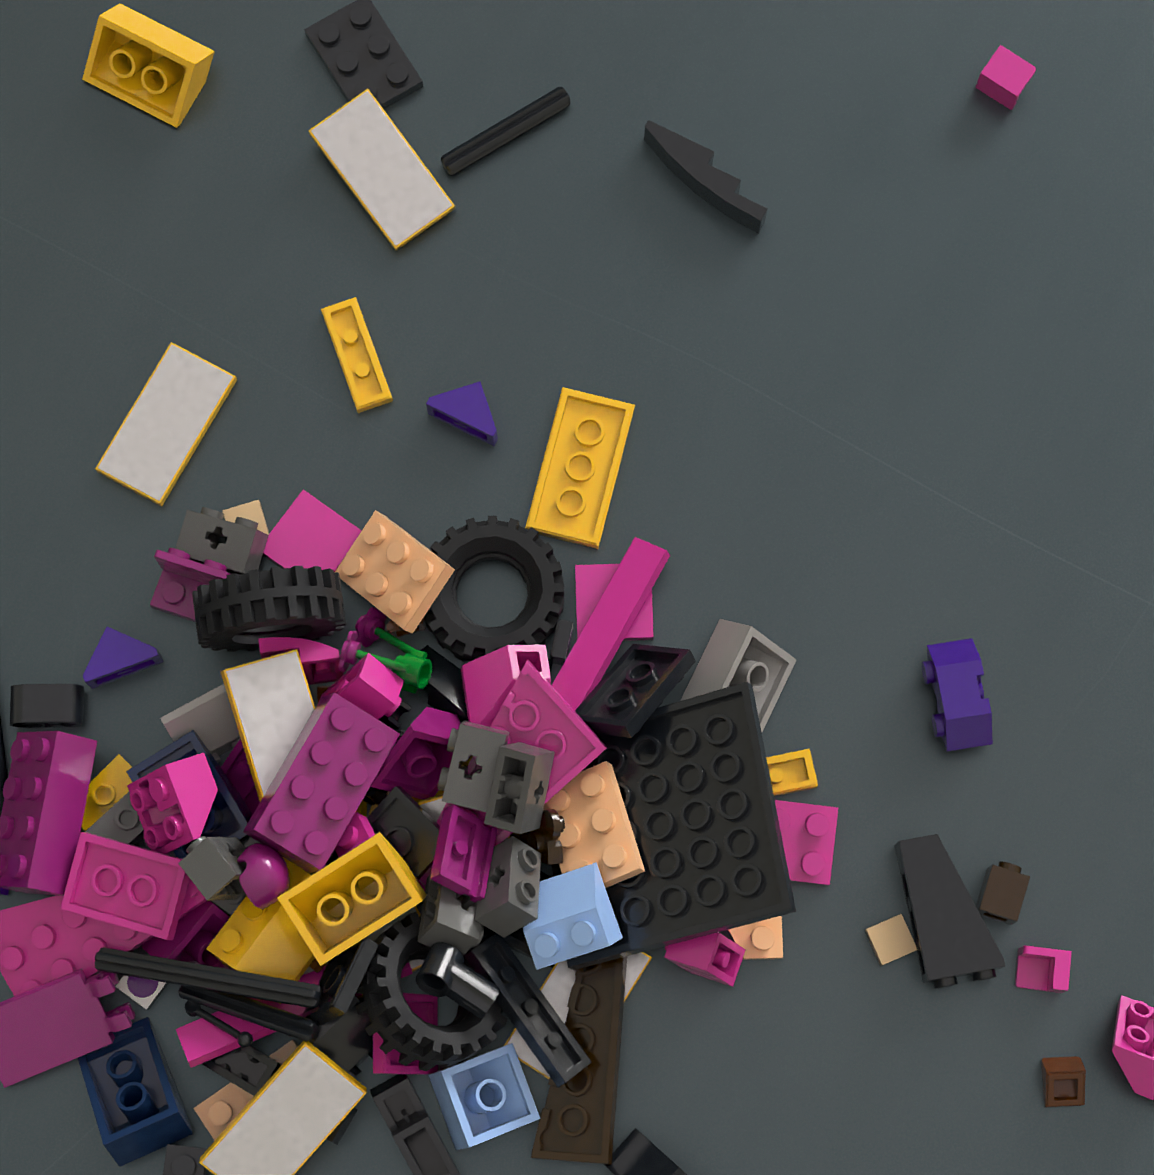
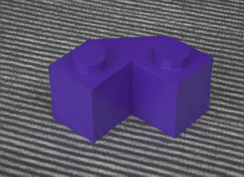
(963, 713)

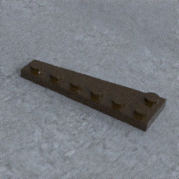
(581, 1112)

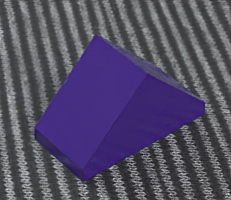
(465, 410)
(118, 657)

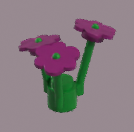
(411, 667)

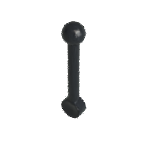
(243, 1038)

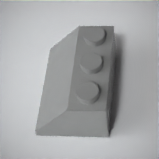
(742, 655)
(211, 720)

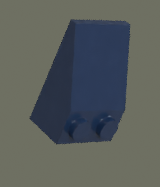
(229, 811)
(134, 1094)

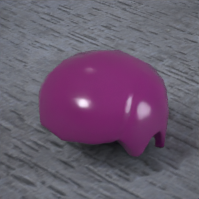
(264, 875)

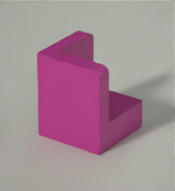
(1005, 77)
(1043, 969)

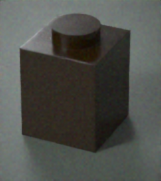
(1002, 892)

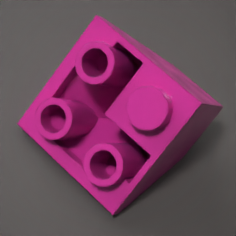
(493, 675)
(174, 802)
(1135, 1044)

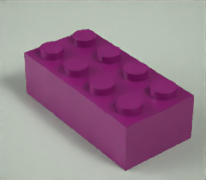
(321, 783)
(43, 810)

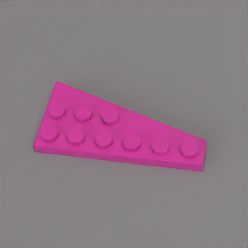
(543, 719)
(48, 943)

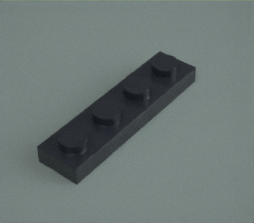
(529, 1010)

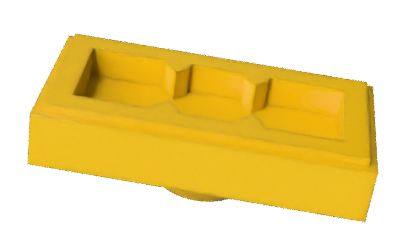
(106, 790)

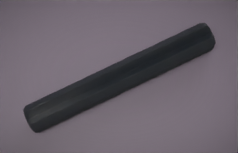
(505, 130)
(254, 1012)

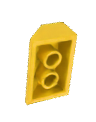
(147, 64)
(352, 898)
(264, 939)

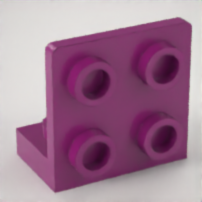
(180, 579)

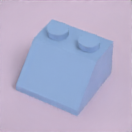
(572, 917)
(484, 1097)

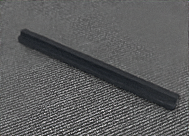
(208, 977)

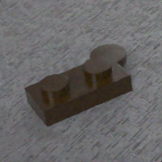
(544, 838)

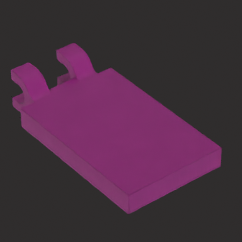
(57, 1024)

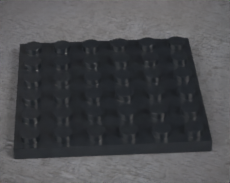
(701, 824)

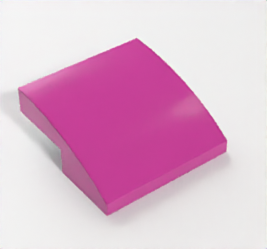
(318, 659)

